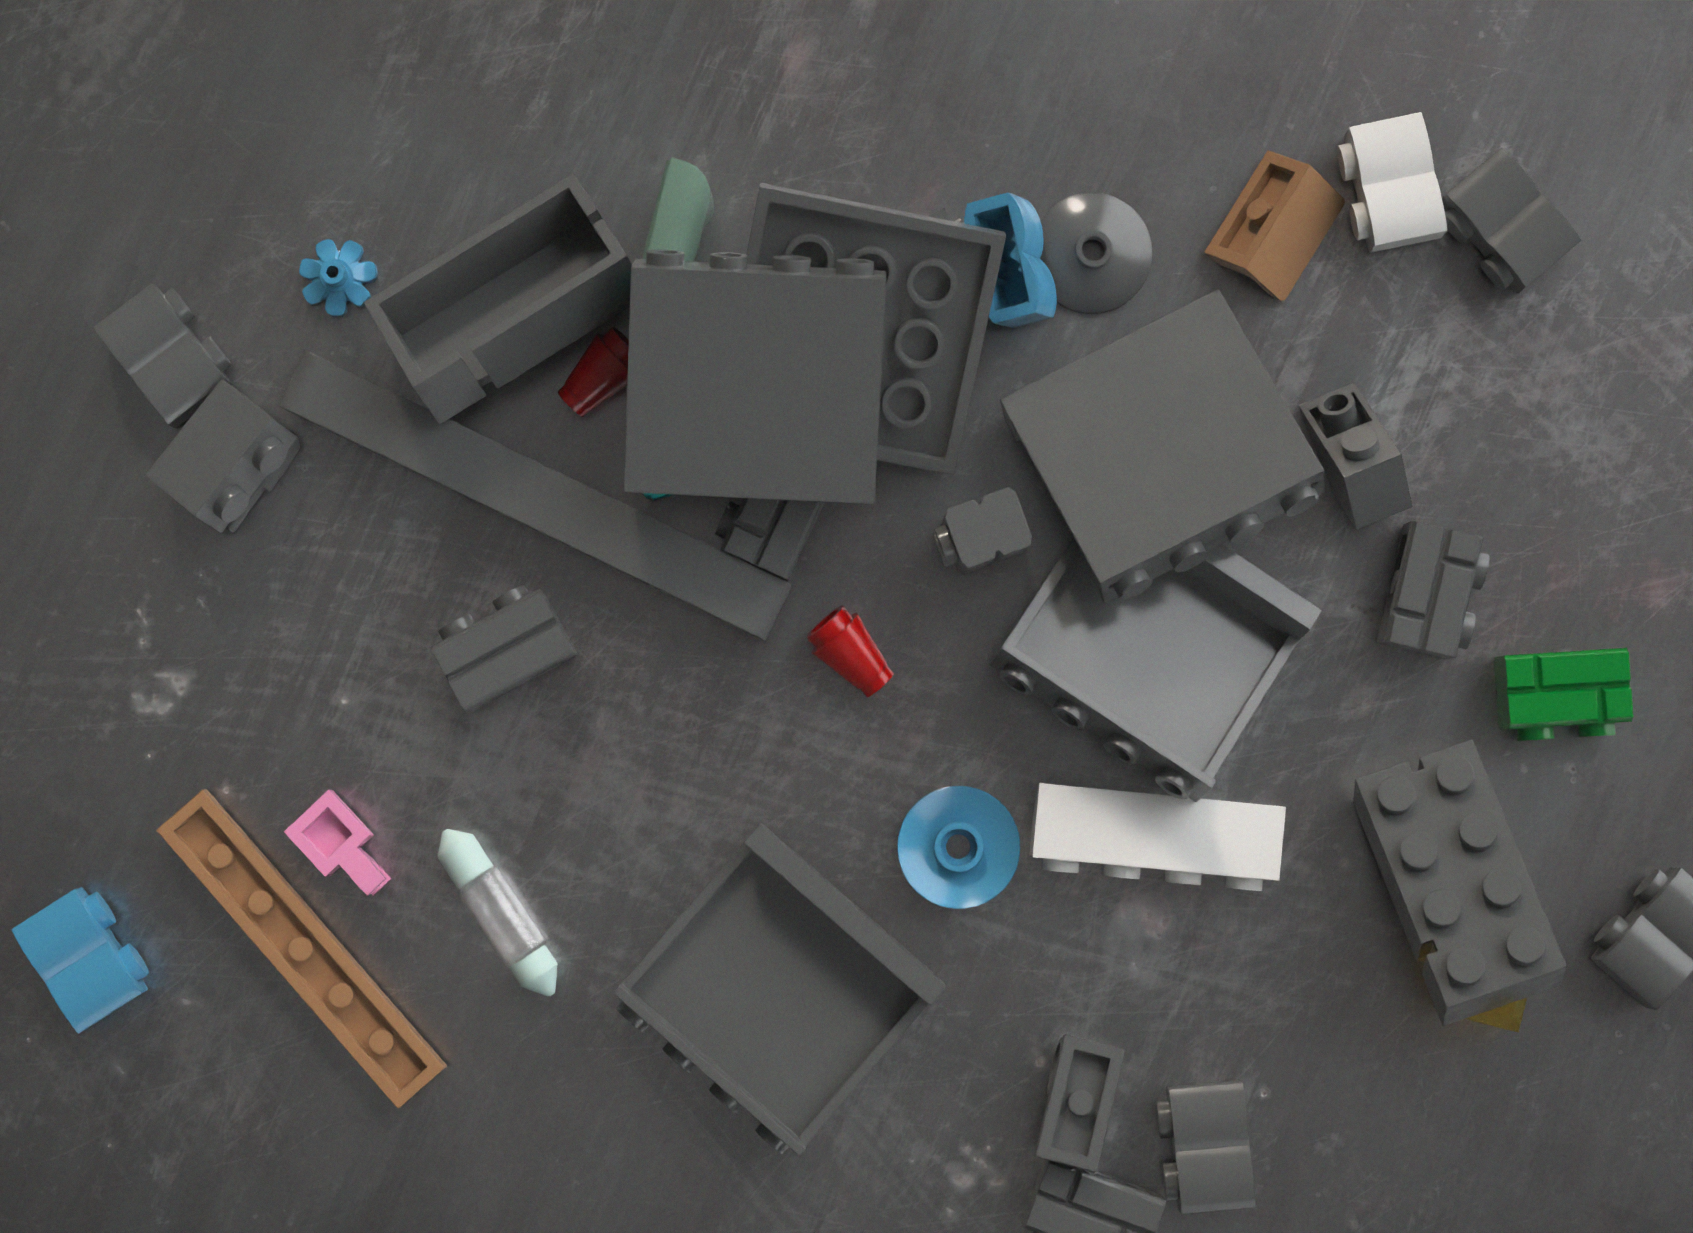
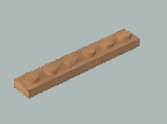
(301, 948)

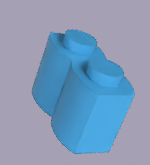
(1024, 283)
(81, 958)

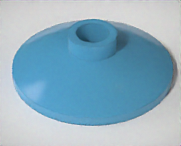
(991, 855)

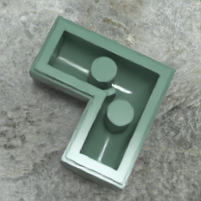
(681, 210)

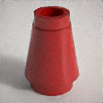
(598, 373)
(850, 650)

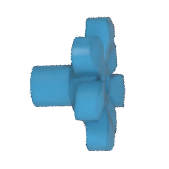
(343, 287)

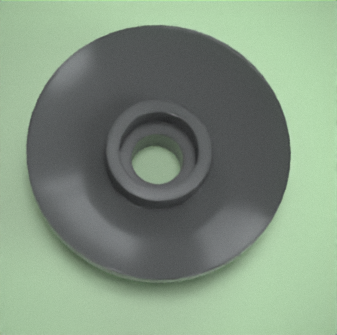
(1103, 283)

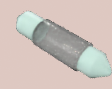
(498, 912)

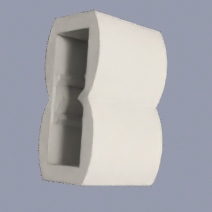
(1392, 182)

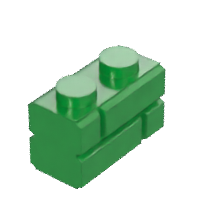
(1563, 690)

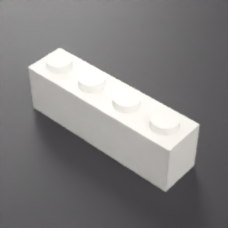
(1156, 833)

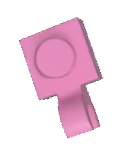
(333, 839)

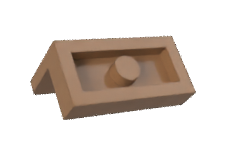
(1276, 224)

